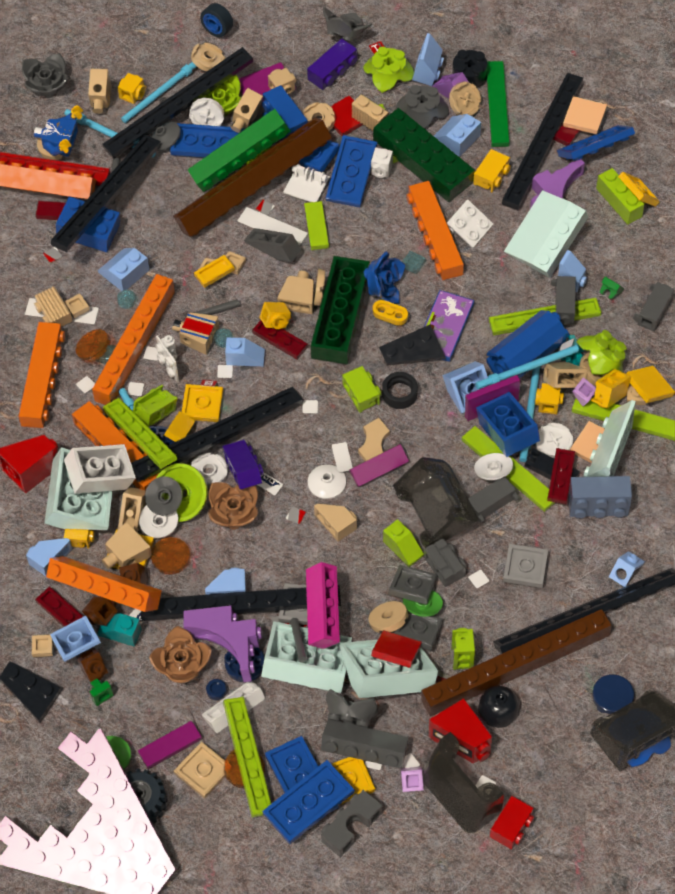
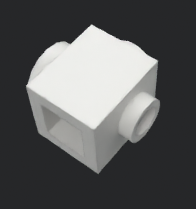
(381, 162)

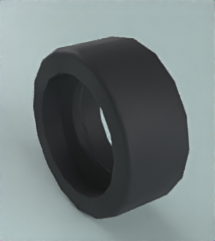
(399, 402)

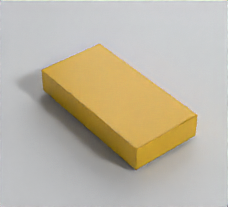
(214, 271)
(179, 427)

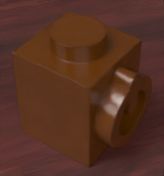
(134, 572)
(100, 610)
(92, 664)

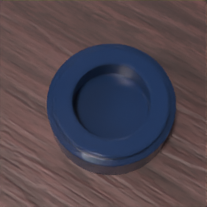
(216, 689)

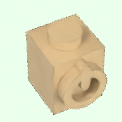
(283, 78)

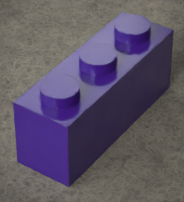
(332, 64)
(243, 464)

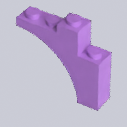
(558, 181)
(223, 628)

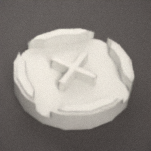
(206, 112)
(552, 437)

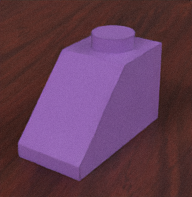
(446, 83)

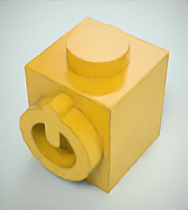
(131, 88)
(275, 315)
(548, 399)

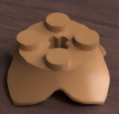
(224, 496)
(178, 645)

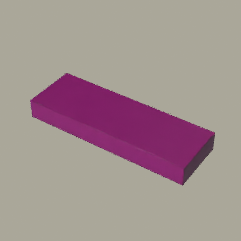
(378, 465)
(169, 745)

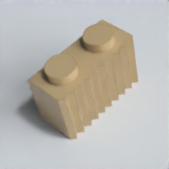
(368, 112)
(52, 307)

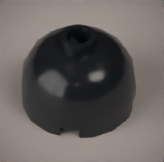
(498, 706)

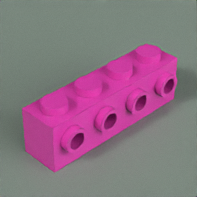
(322, 605)

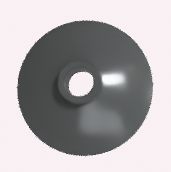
(167, 134)
(155, 495)

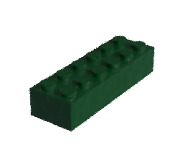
(424, 154)
(340, 310)

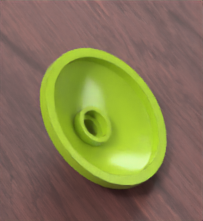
(195, 486)

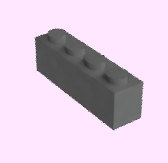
(364, 743)

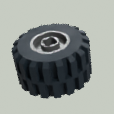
(150, 792)

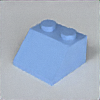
(428, 62)
(459, 133)
(125, 268)
(462, 382)
(75, 638)

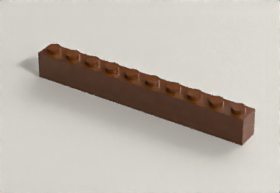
(252, 177)
(516, 662)

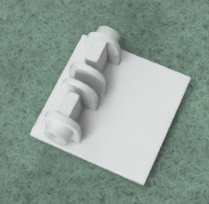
(306, 183)
(469, 223)
(167, 355)

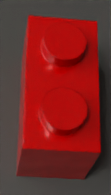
(512, 822)

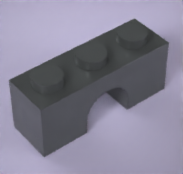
(361, 809)

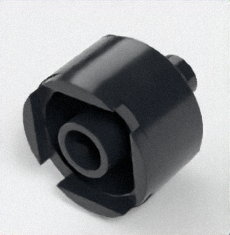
(473, 66)

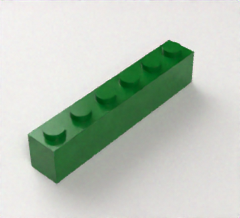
(239, 150)

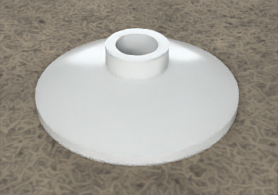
(493, 466)
(326, 488)
(149, 527)

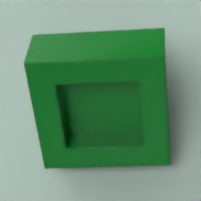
(614, 288)
(100, 692)

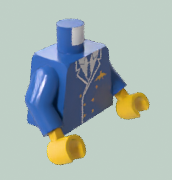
(60, 133)

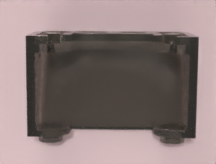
(436, 499)
(635, 728)
(456, 792)

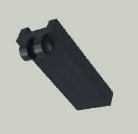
(543, 464)

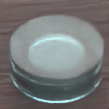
(126, 299)
(220, 337)

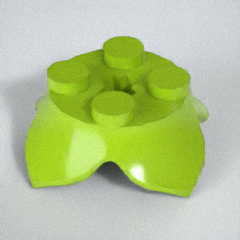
(388, 67)
(227, 94)
(605, 352)

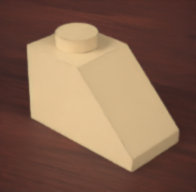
(132, 505)
(336, 520)

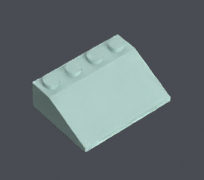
(546, 233)
(611, 442)
(74, 510)
(321, 670)
(379, 677)

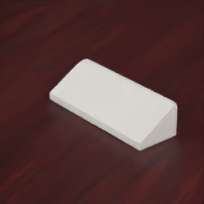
(216, 715)

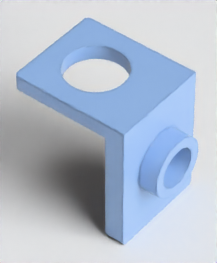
(629, 563)

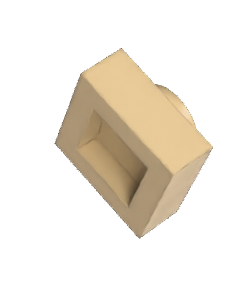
(77, 305)
(633, 395)
(42, 646)

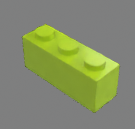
(619, 196)

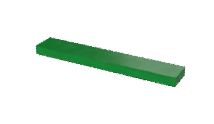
(497, 104)

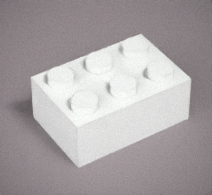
(99, 468)

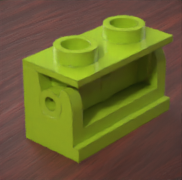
(361, 388)
(154, 405)
(463, 648)

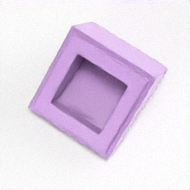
(584, 391)
(412, 779)

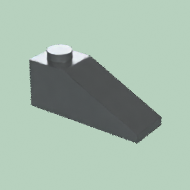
(275, 244)

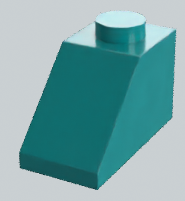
(121, 629)

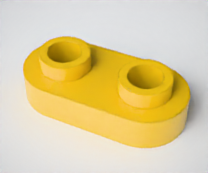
(390, 312)

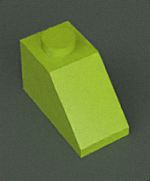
(402, 543)

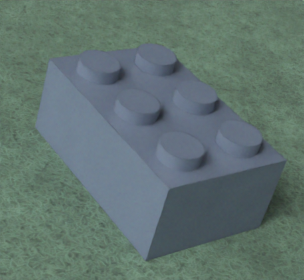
(599, 496)

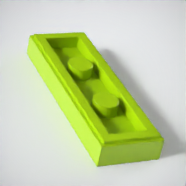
(316, 225)

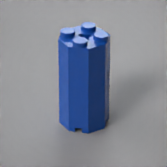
(528, 343)

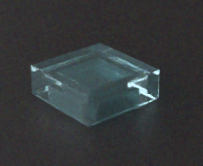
(414, 262)

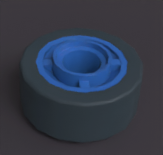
(216, 20)

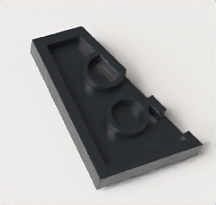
(413, 347)
(30, 689)

